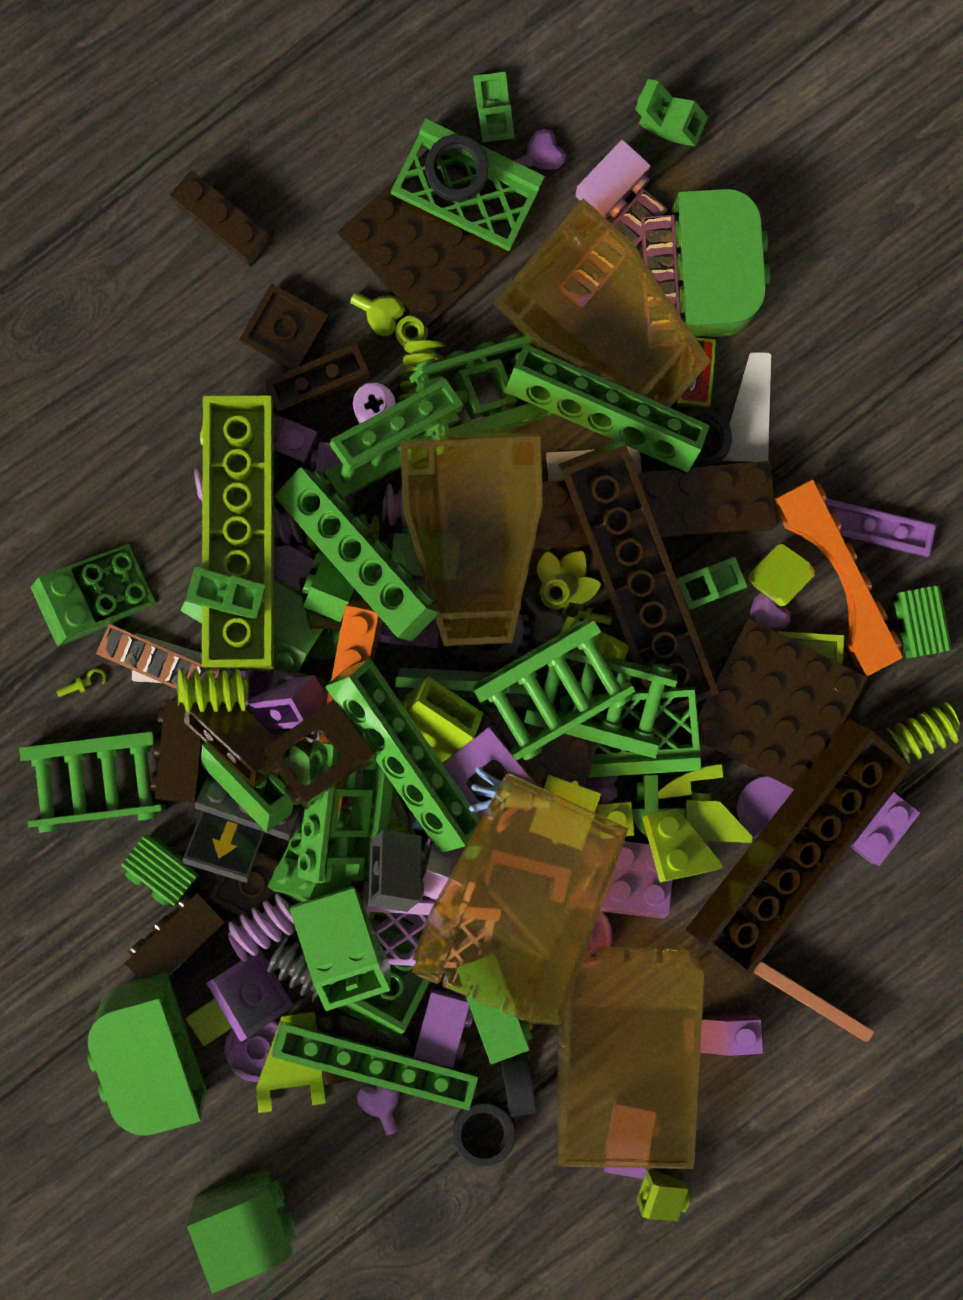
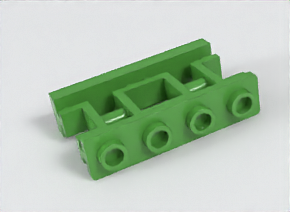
(495, 414)
(369, 817)

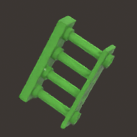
(373, 446)
(524, 671)
(609, 730)
(74, 755)

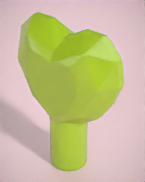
(380, 312)

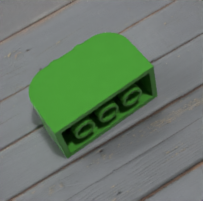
(719, 261)
(145, 1058)
(241, 1229)

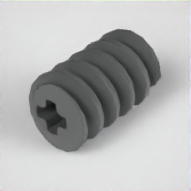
(294, 965)

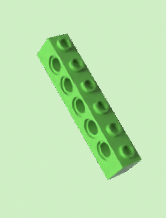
(607, 408)
(299, 498)
(404, 755)
(374, 1065)

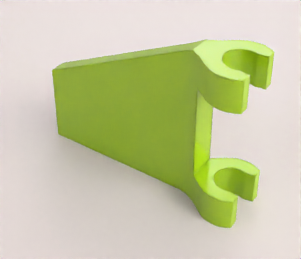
(284, 1074)

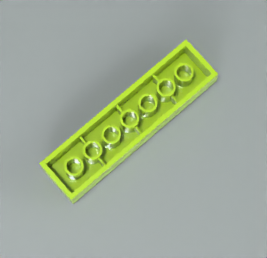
(239, 526)

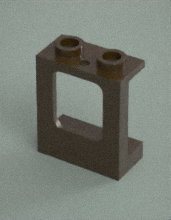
(342, 736)

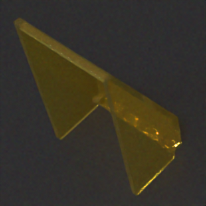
(521, 903)
(630, 1060)

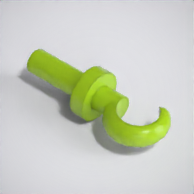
(589, 612)
(80, 684)

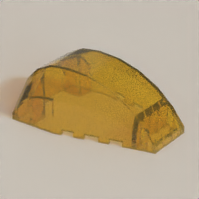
(624, 330)
(473, 527)

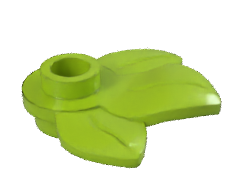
(568, 576)

